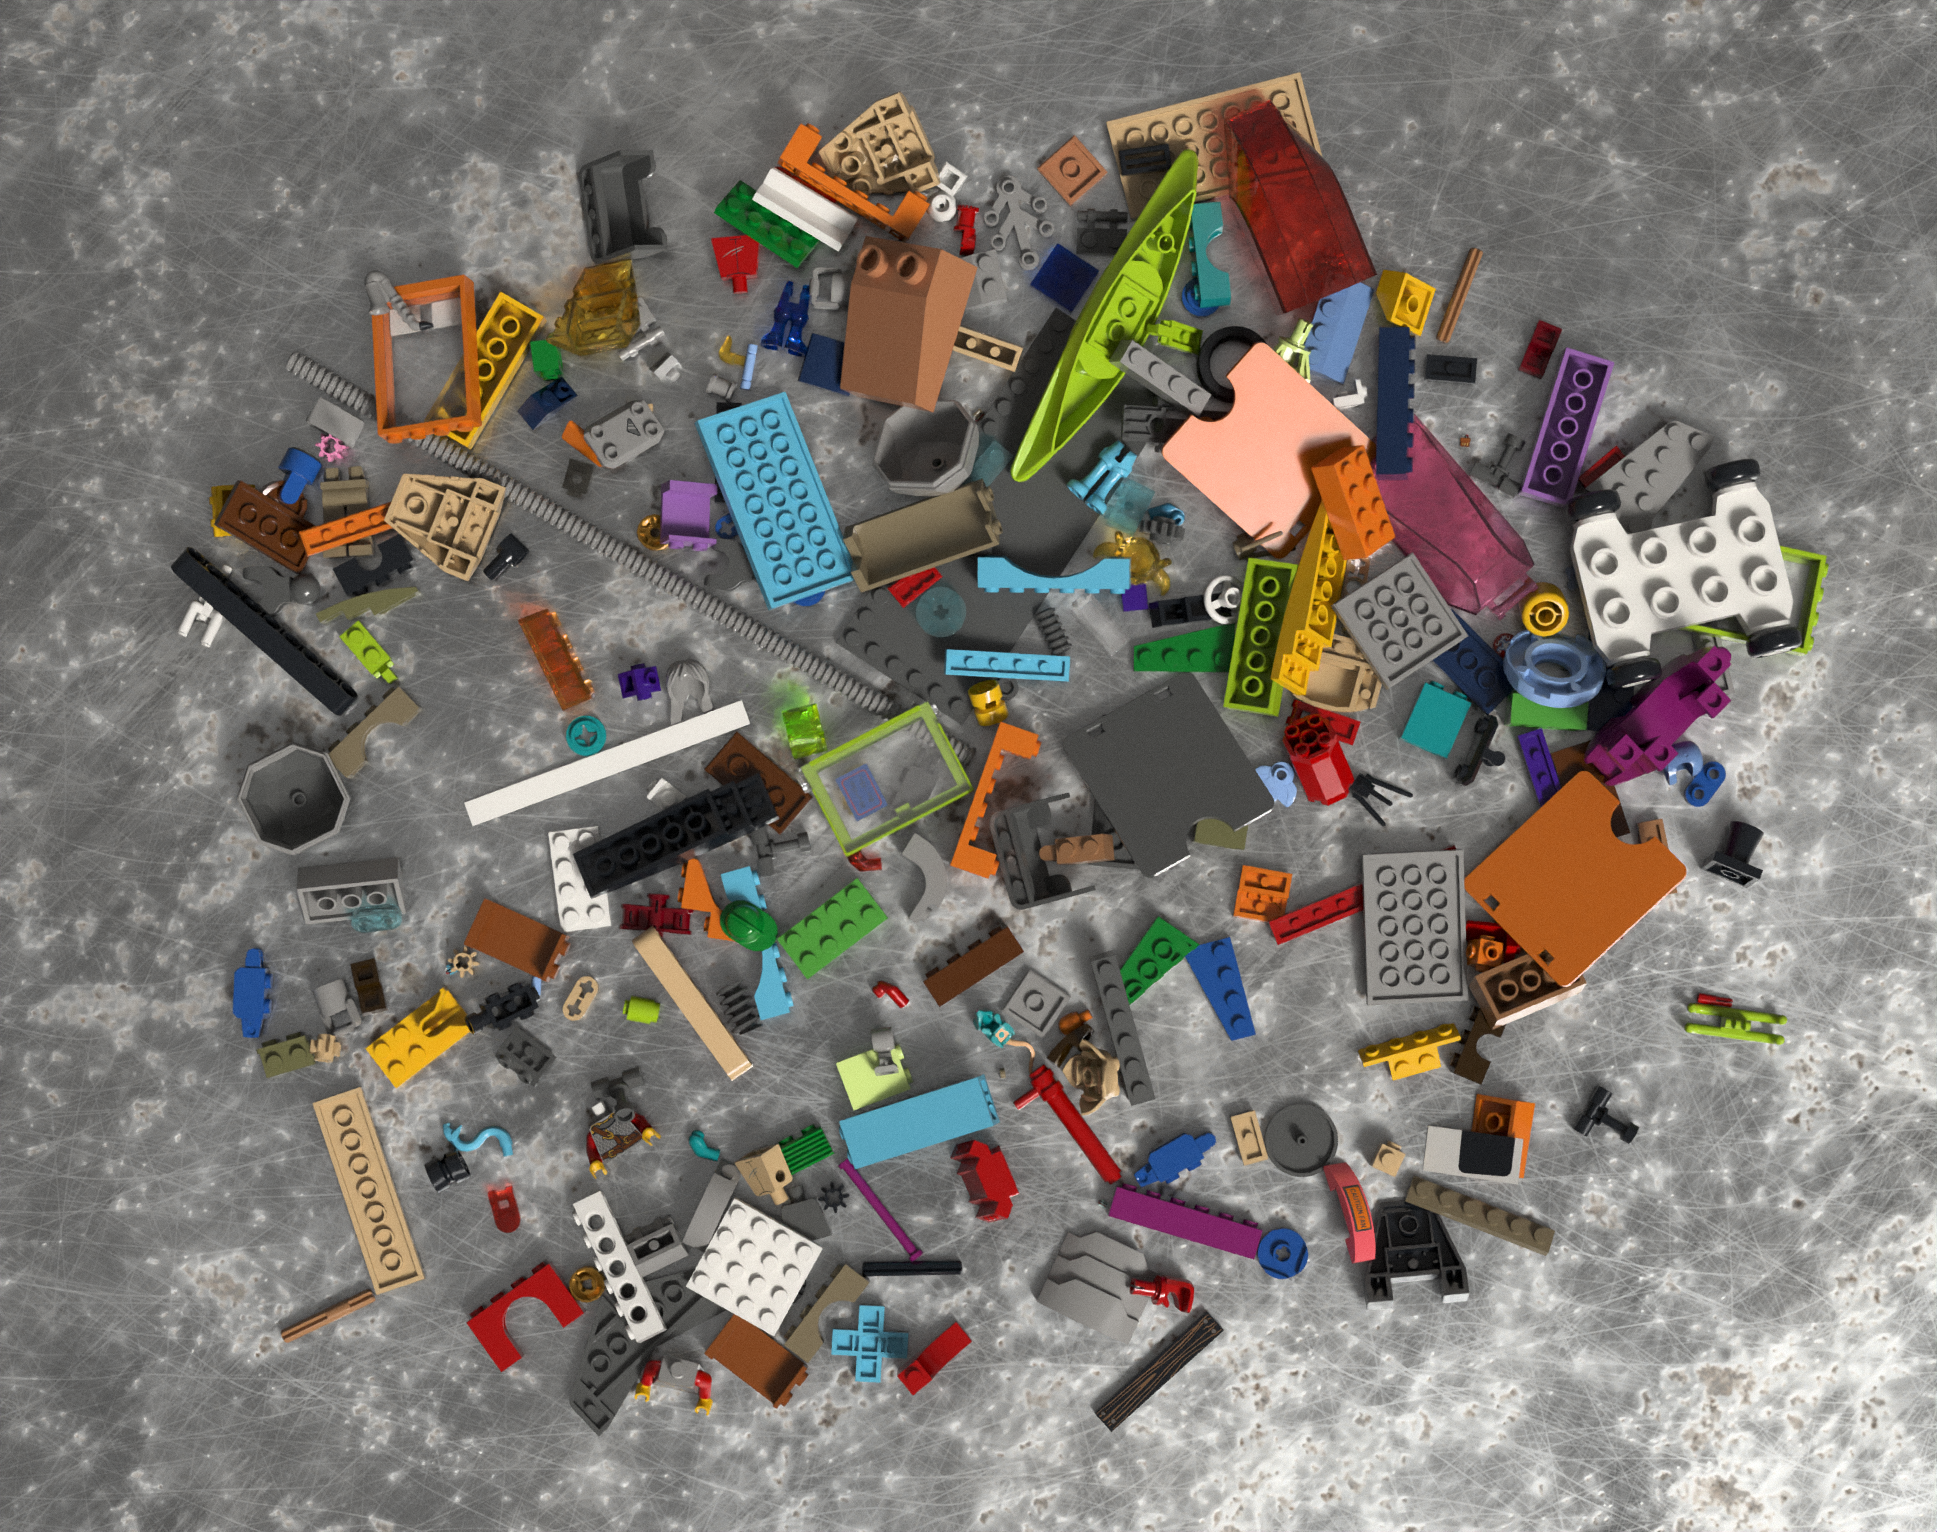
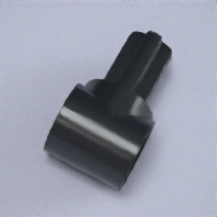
(510, 552)

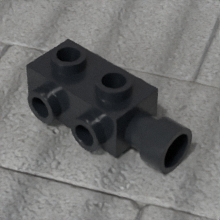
(506, 1008)

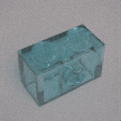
(1129, 507)

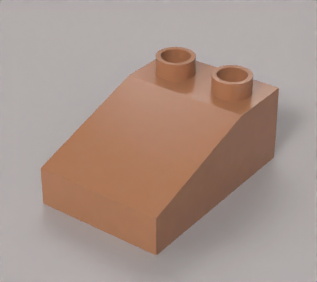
(903, 321)

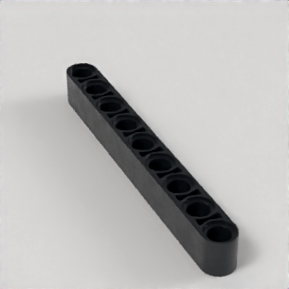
(264, 631)

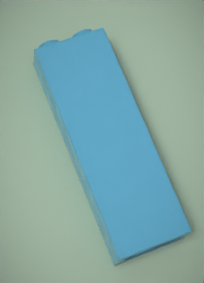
(919, 1121)

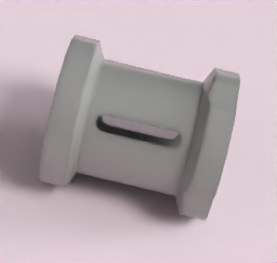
(721, 387)

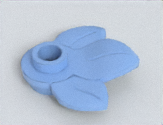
(1279, 788)

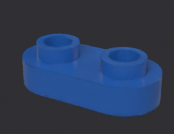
(1705, 783)

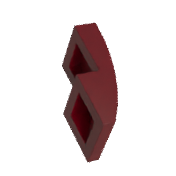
(1540, 349)

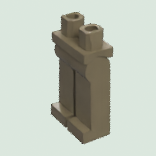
(345, 494)

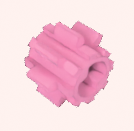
(324, 445)

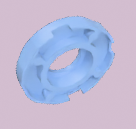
(1574, 654)

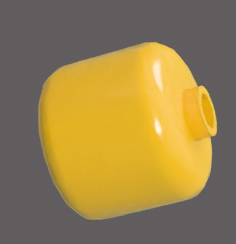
(1544, 610)

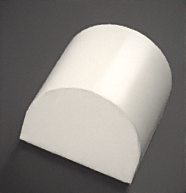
(951, 179)

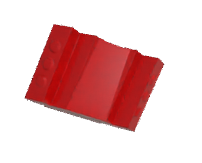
(986, 1179)

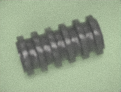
(1053, 631)

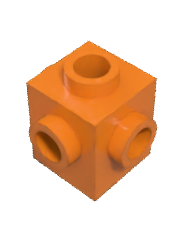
(1484, 953)

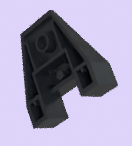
(1410, 1248)

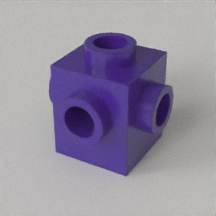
(639, 682)

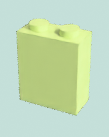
(862, 1083)

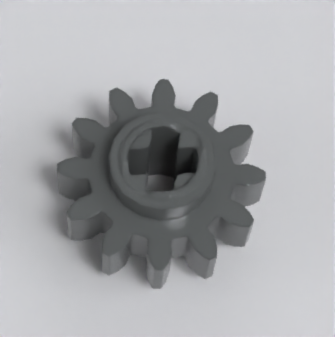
(1162, 530)

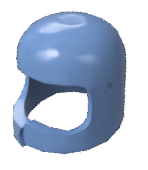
(1688, 759)

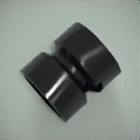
(448, 1170)

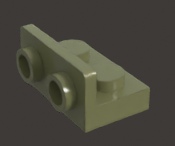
(286, 1055)

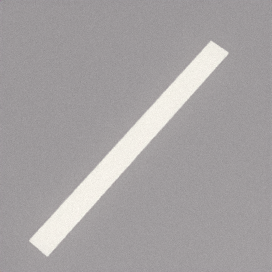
(607, 763)

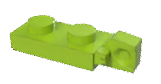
(1177, 336)
(369, 652)

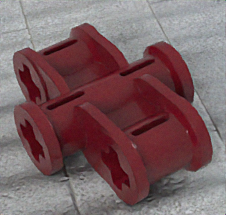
(664, 919)

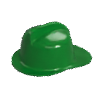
(748, 925)

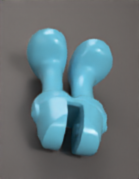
(1107, 462)

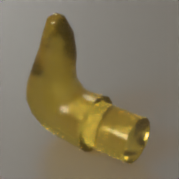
(729, 357)

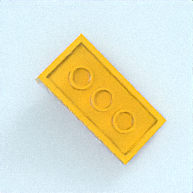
(420, 1037)

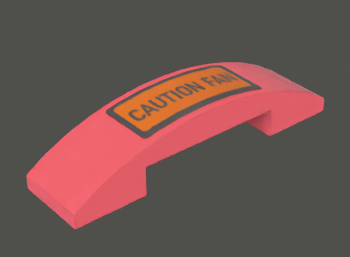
(1355, 1210)

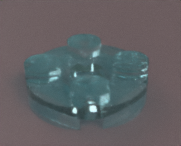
(949, 600)

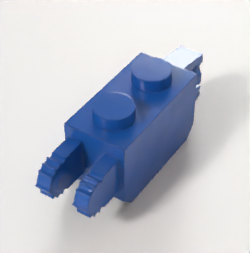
(251, 993)
(1173, 1157)

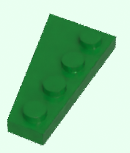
(1196, 651)
(1154, 956)

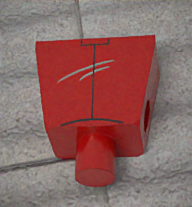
(737, 260)

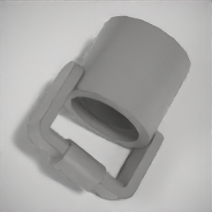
(839, 291)
(332, 1000)

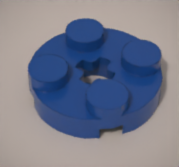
(1288, 1266)

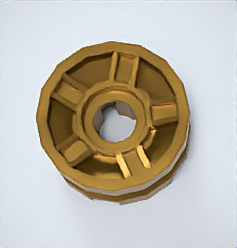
(644, 532)
(582, 1293)

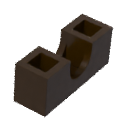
(1468, 1061)

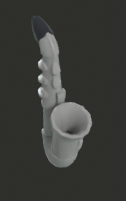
(381, 292)

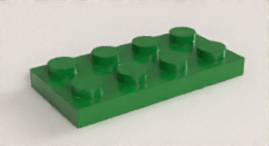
(764, 225)

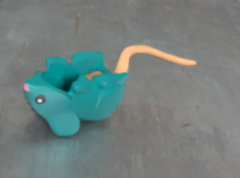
(999, 1031)

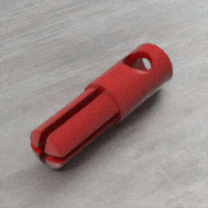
(1711, 1000)

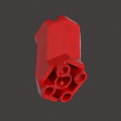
(1318, 759)

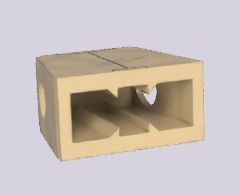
(766, 1172)

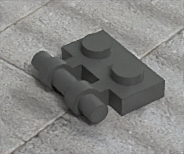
(1100, 240)

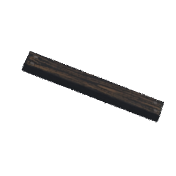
(1159, 1371)

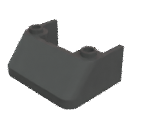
(1019, 858)

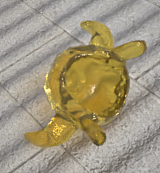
(1144, 559)

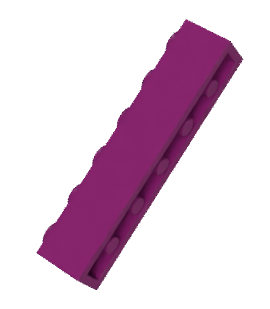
(1185, 1222)

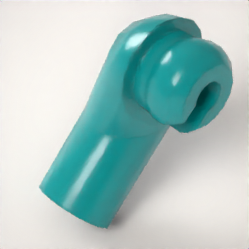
(700, 1148)

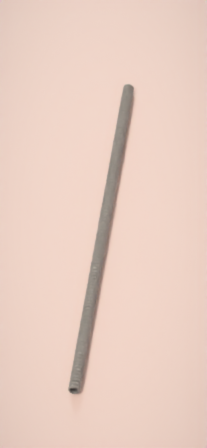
(621, 553)

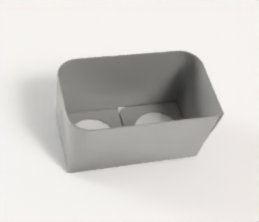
(335, 421)

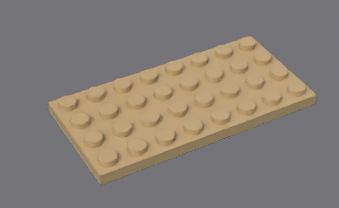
(1200, 127)

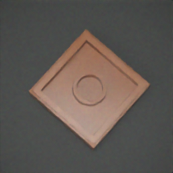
(1072, 170)

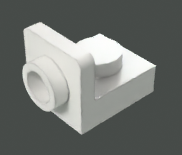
(1347, 400)
(664, 794)

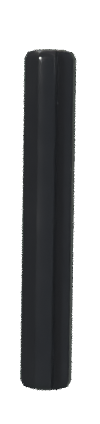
(912, 1268)

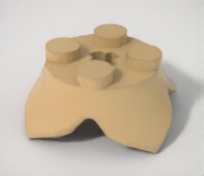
(1093, 1073)

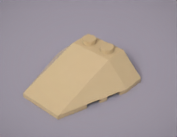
(447, 518)

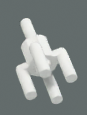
(205, 613)

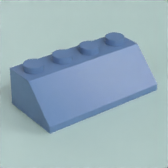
(1336, 331)

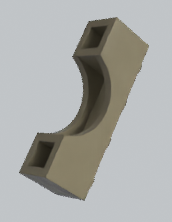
(350, 753)
(845, 1286)

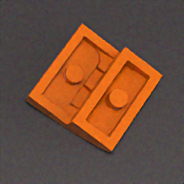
(1261, 894)

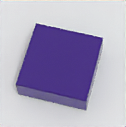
(1135, 598)

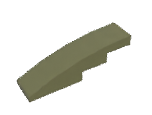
(378, 602)

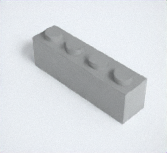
(1159, 377)

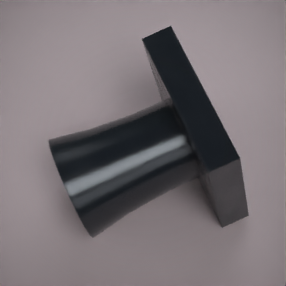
(1735, 859)

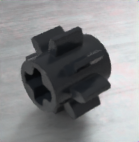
(835, 1204)

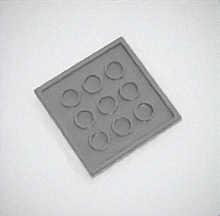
(1399, 621)

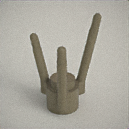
(1246, 546)

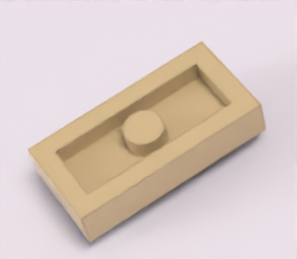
(1249, 1137)

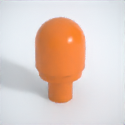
(1073, 1021)

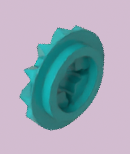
(576, 728)

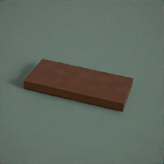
(742, 760)
(1570, 762)

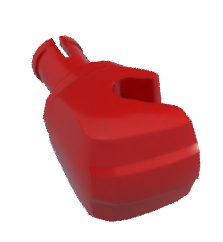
(1158, 1290)

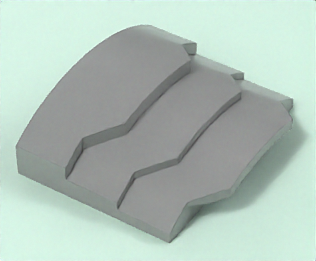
(1093, 1284)

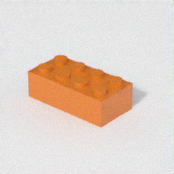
(1353, 502)

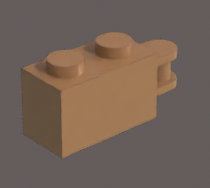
(1079, 850)

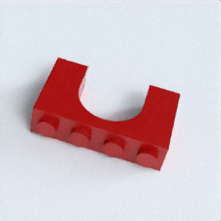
(490, 1323)

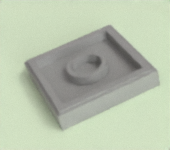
(1036, 1003)

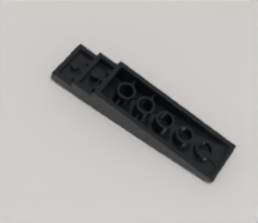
(676, 835)

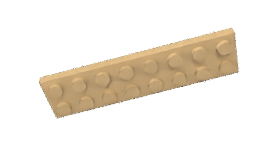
(369, 1190)

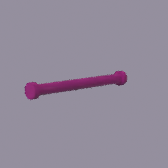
(881, 1210)

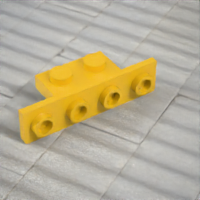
(1411, 1053)

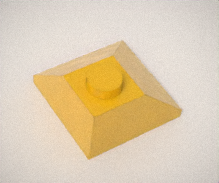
(1404, 299)

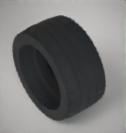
(1231, 333)

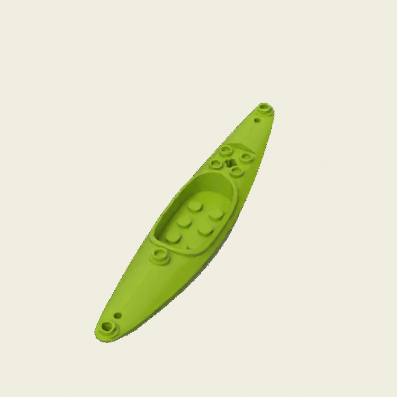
(1117, 310)

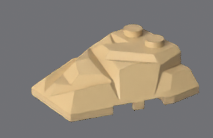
(883, 150)

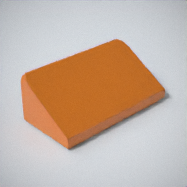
(574, 436)

